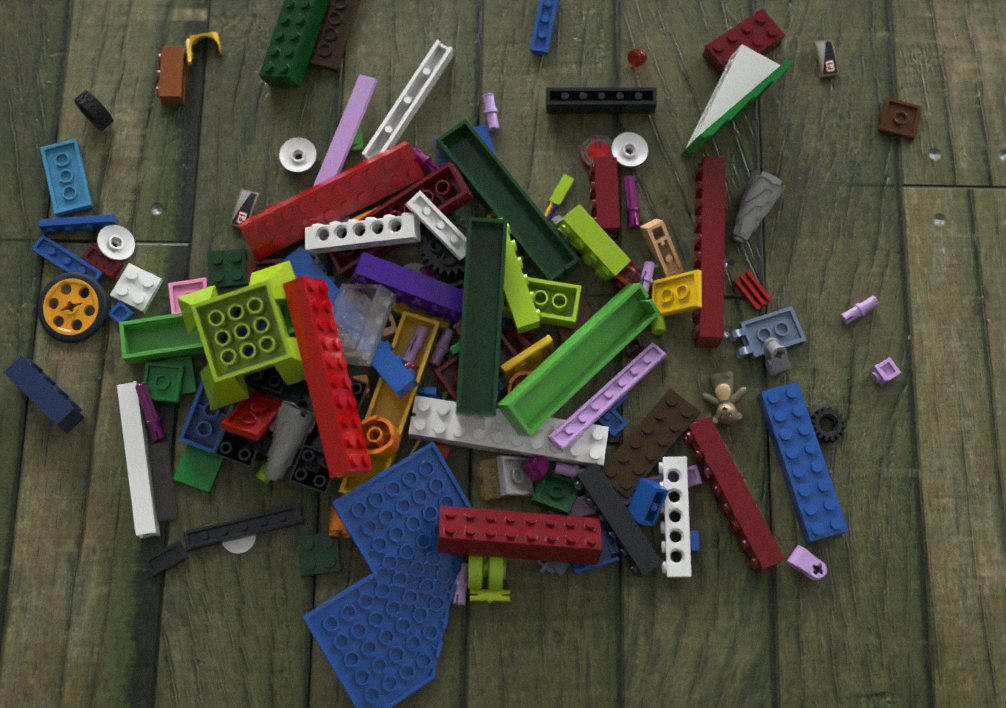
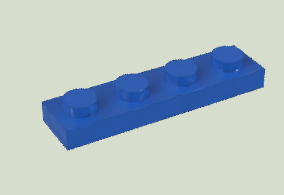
(543, 27)
(74, 224)
(63, 258)

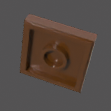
(899, 119)

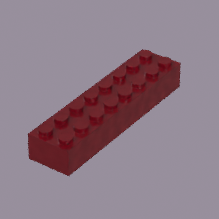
(442, 187)
(733, 495)
(519, 535)

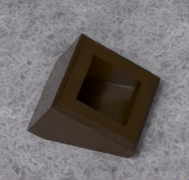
(634, 347)

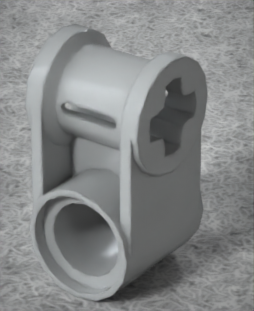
(775, 356)

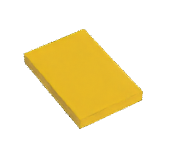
(678, 293)
(529, 358)

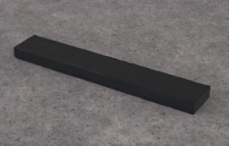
(243, 527)

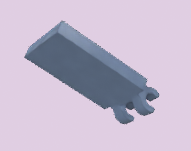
(778, 324)

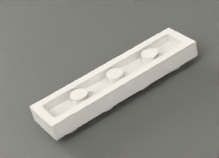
(438, 224)

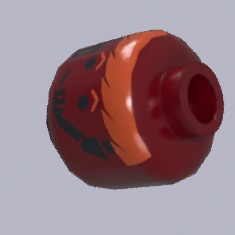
(627, 275)

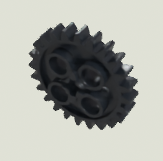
(430, 254)

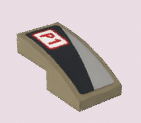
(826, 58)
(245, 206)

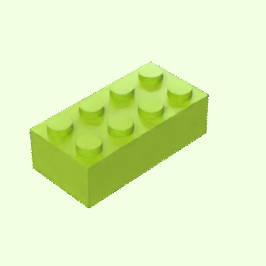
(592, 243)
(555, 300)

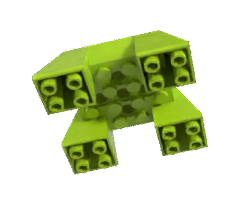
(228, 362)

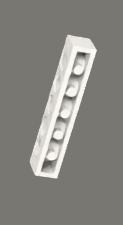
(407, 234)
(683, 568)

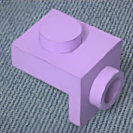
(884, 371)

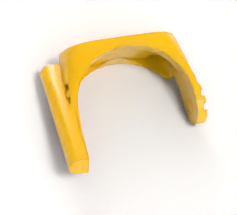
(194, 38)

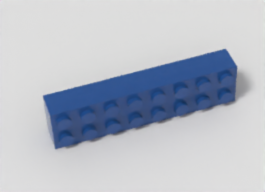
(202, 424)
(802, 463)

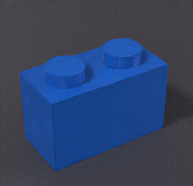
(647, 501)

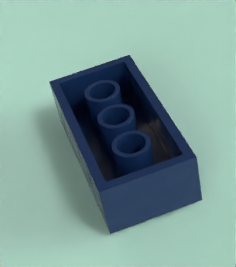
(45, 393)

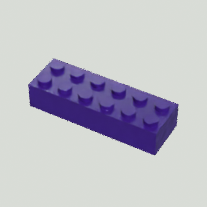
(411, 287)

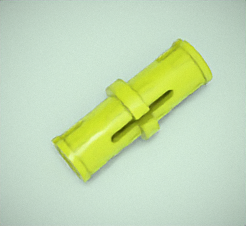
(489, 595)

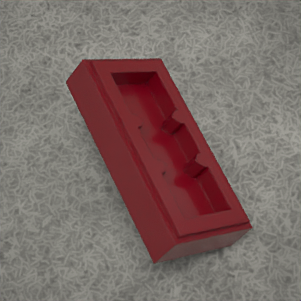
(101, 262)

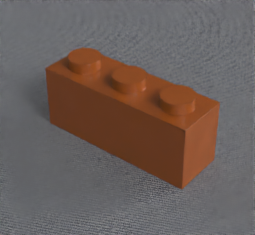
(172, 75)

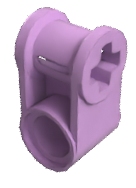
(804, 562)

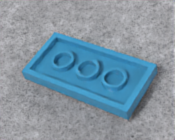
(66, 177)

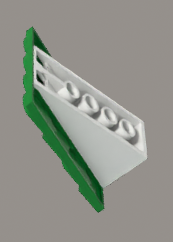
(741, 83)

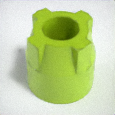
(658, 325)
(262, 475)

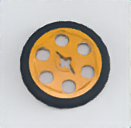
(54, 290)

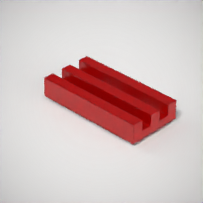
(756, 284)

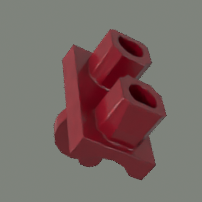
(512, 335)

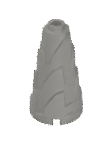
(756, 203)
(288, 436)

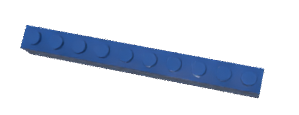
(387, 365)

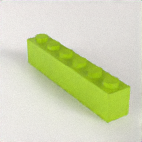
(516, 292)

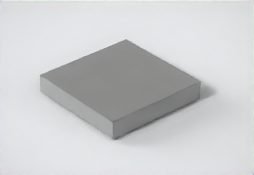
(513, 477)

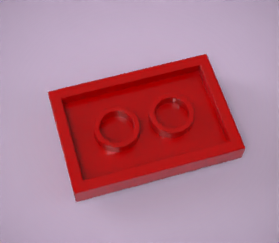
(252, 416)

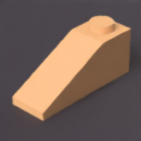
(662, 247)

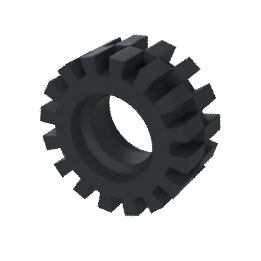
(837, 420)

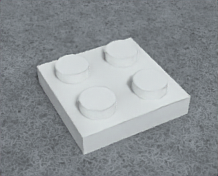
(136, 288)

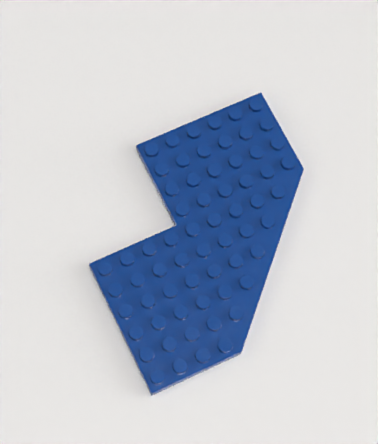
(391, 624)

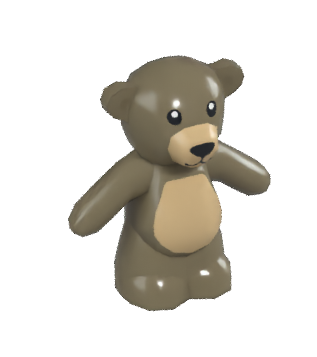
(724, 399)

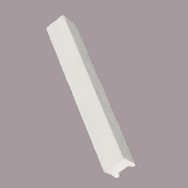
(409, 100)
(138, 461)

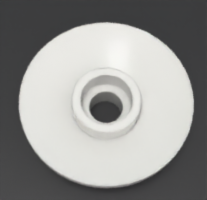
(633, 143)
(294, 148)
(119, 236)

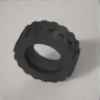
(93, 110)

